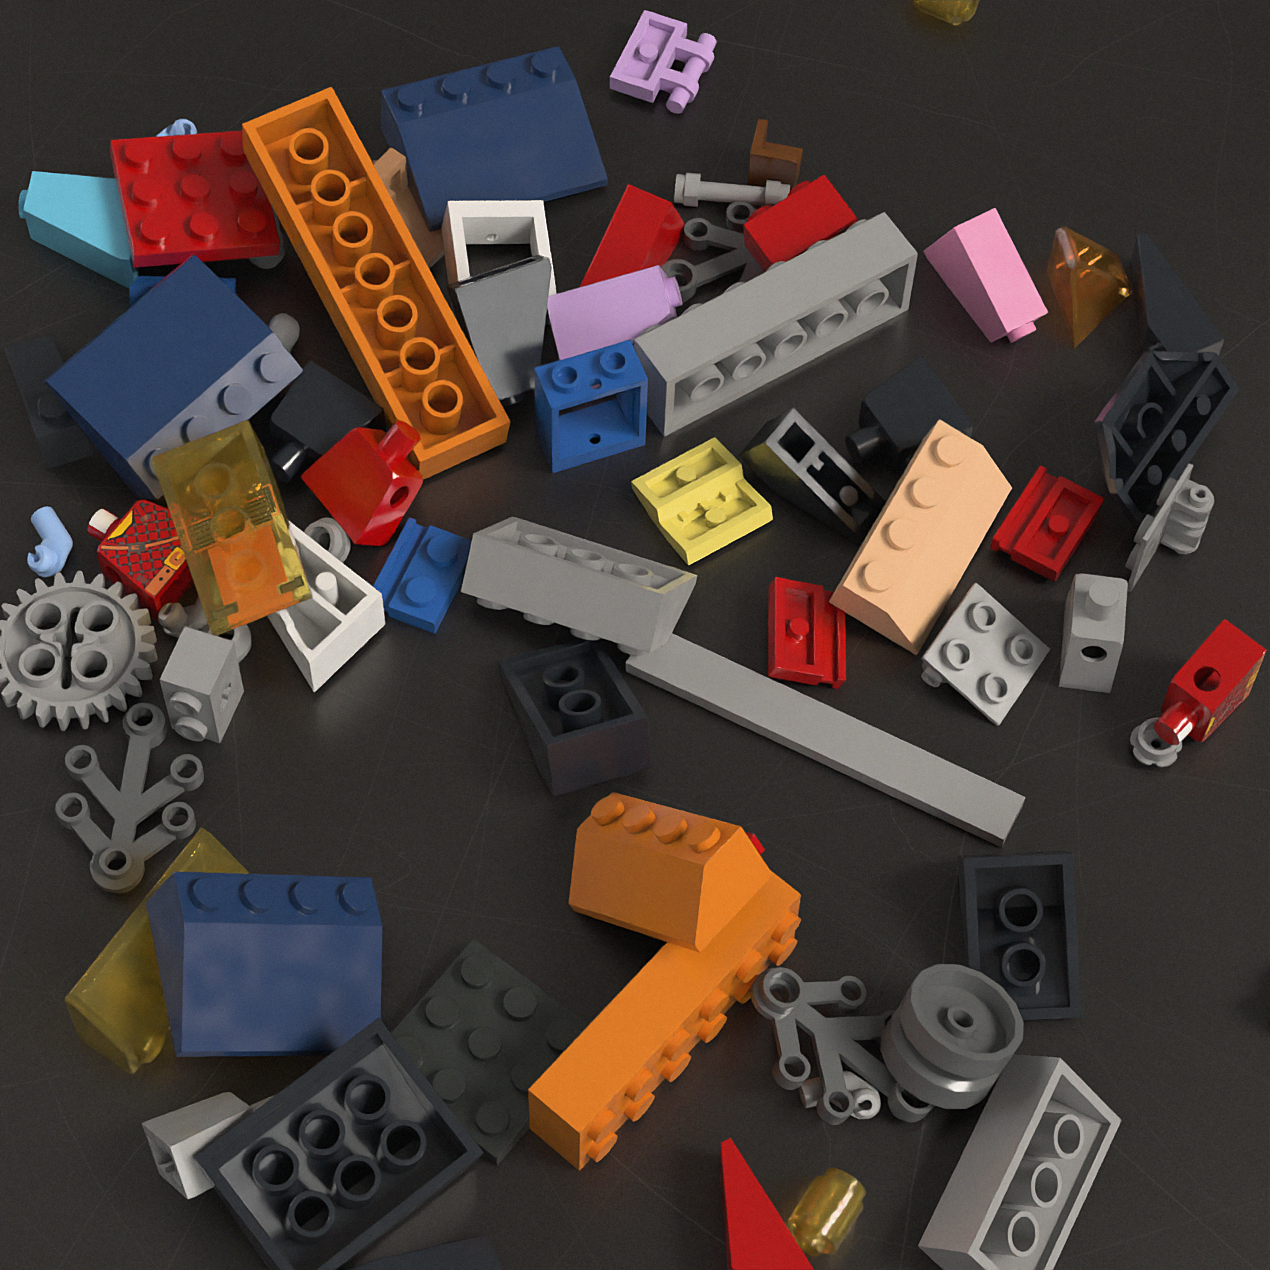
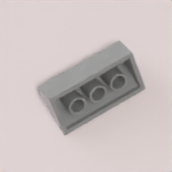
(576, 584)
(1022, 1171)

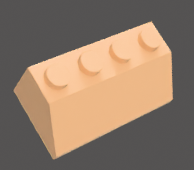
(923, 538)

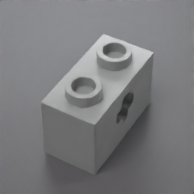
(202, 685)

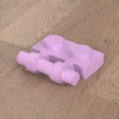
(649, 56)

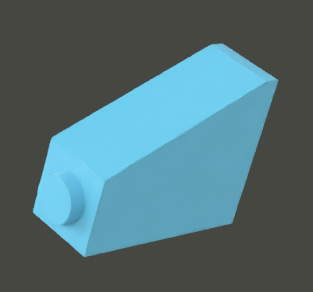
(81, 221)

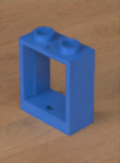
(617, 422)

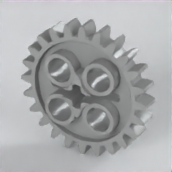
(118, 651)

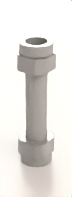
(690, 190)

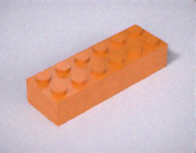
(655, 1025)

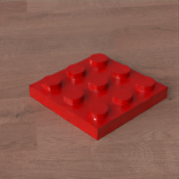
(192, 199)

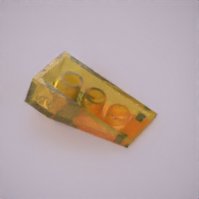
(232, 527)

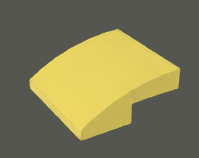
(701, 501)

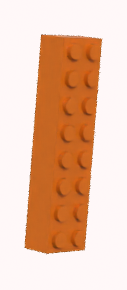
(374, 281)

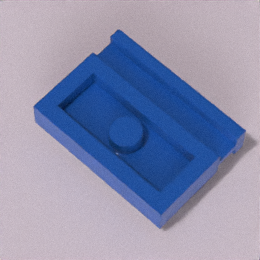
(422, 575)

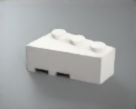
(333, 623)

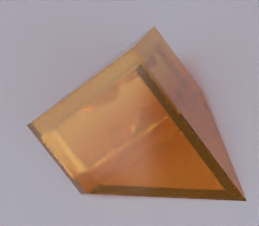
(1085, 281)

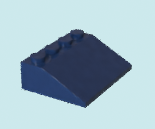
(493, 134)
(171, 373)
(267, 961)

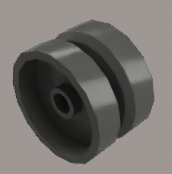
(951, 1036)

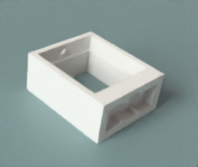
(493, 224)

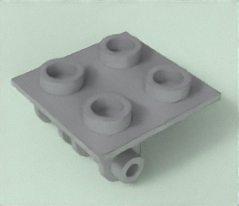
(1176, 523)
(984, 654)

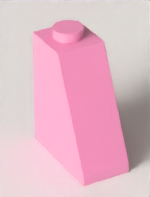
(988, 277)

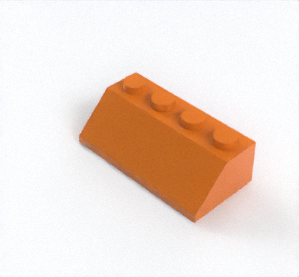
(663, 870)

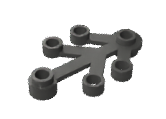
(731, 240)
(130, 804)
(831, 1041)

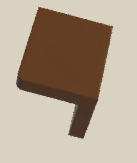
(772, 160)

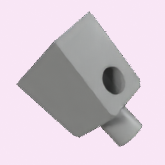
(1093, 618)
(187, 1132)

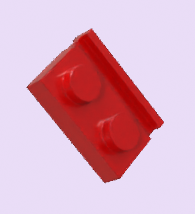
(1047, 523)
(805, 634)

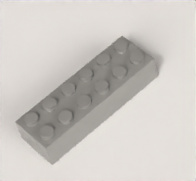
(775, 322)

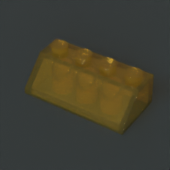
(121, 996)

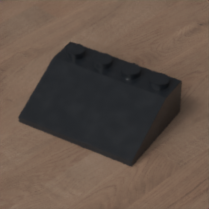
(339, 1156)

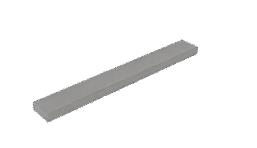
(831, 737)

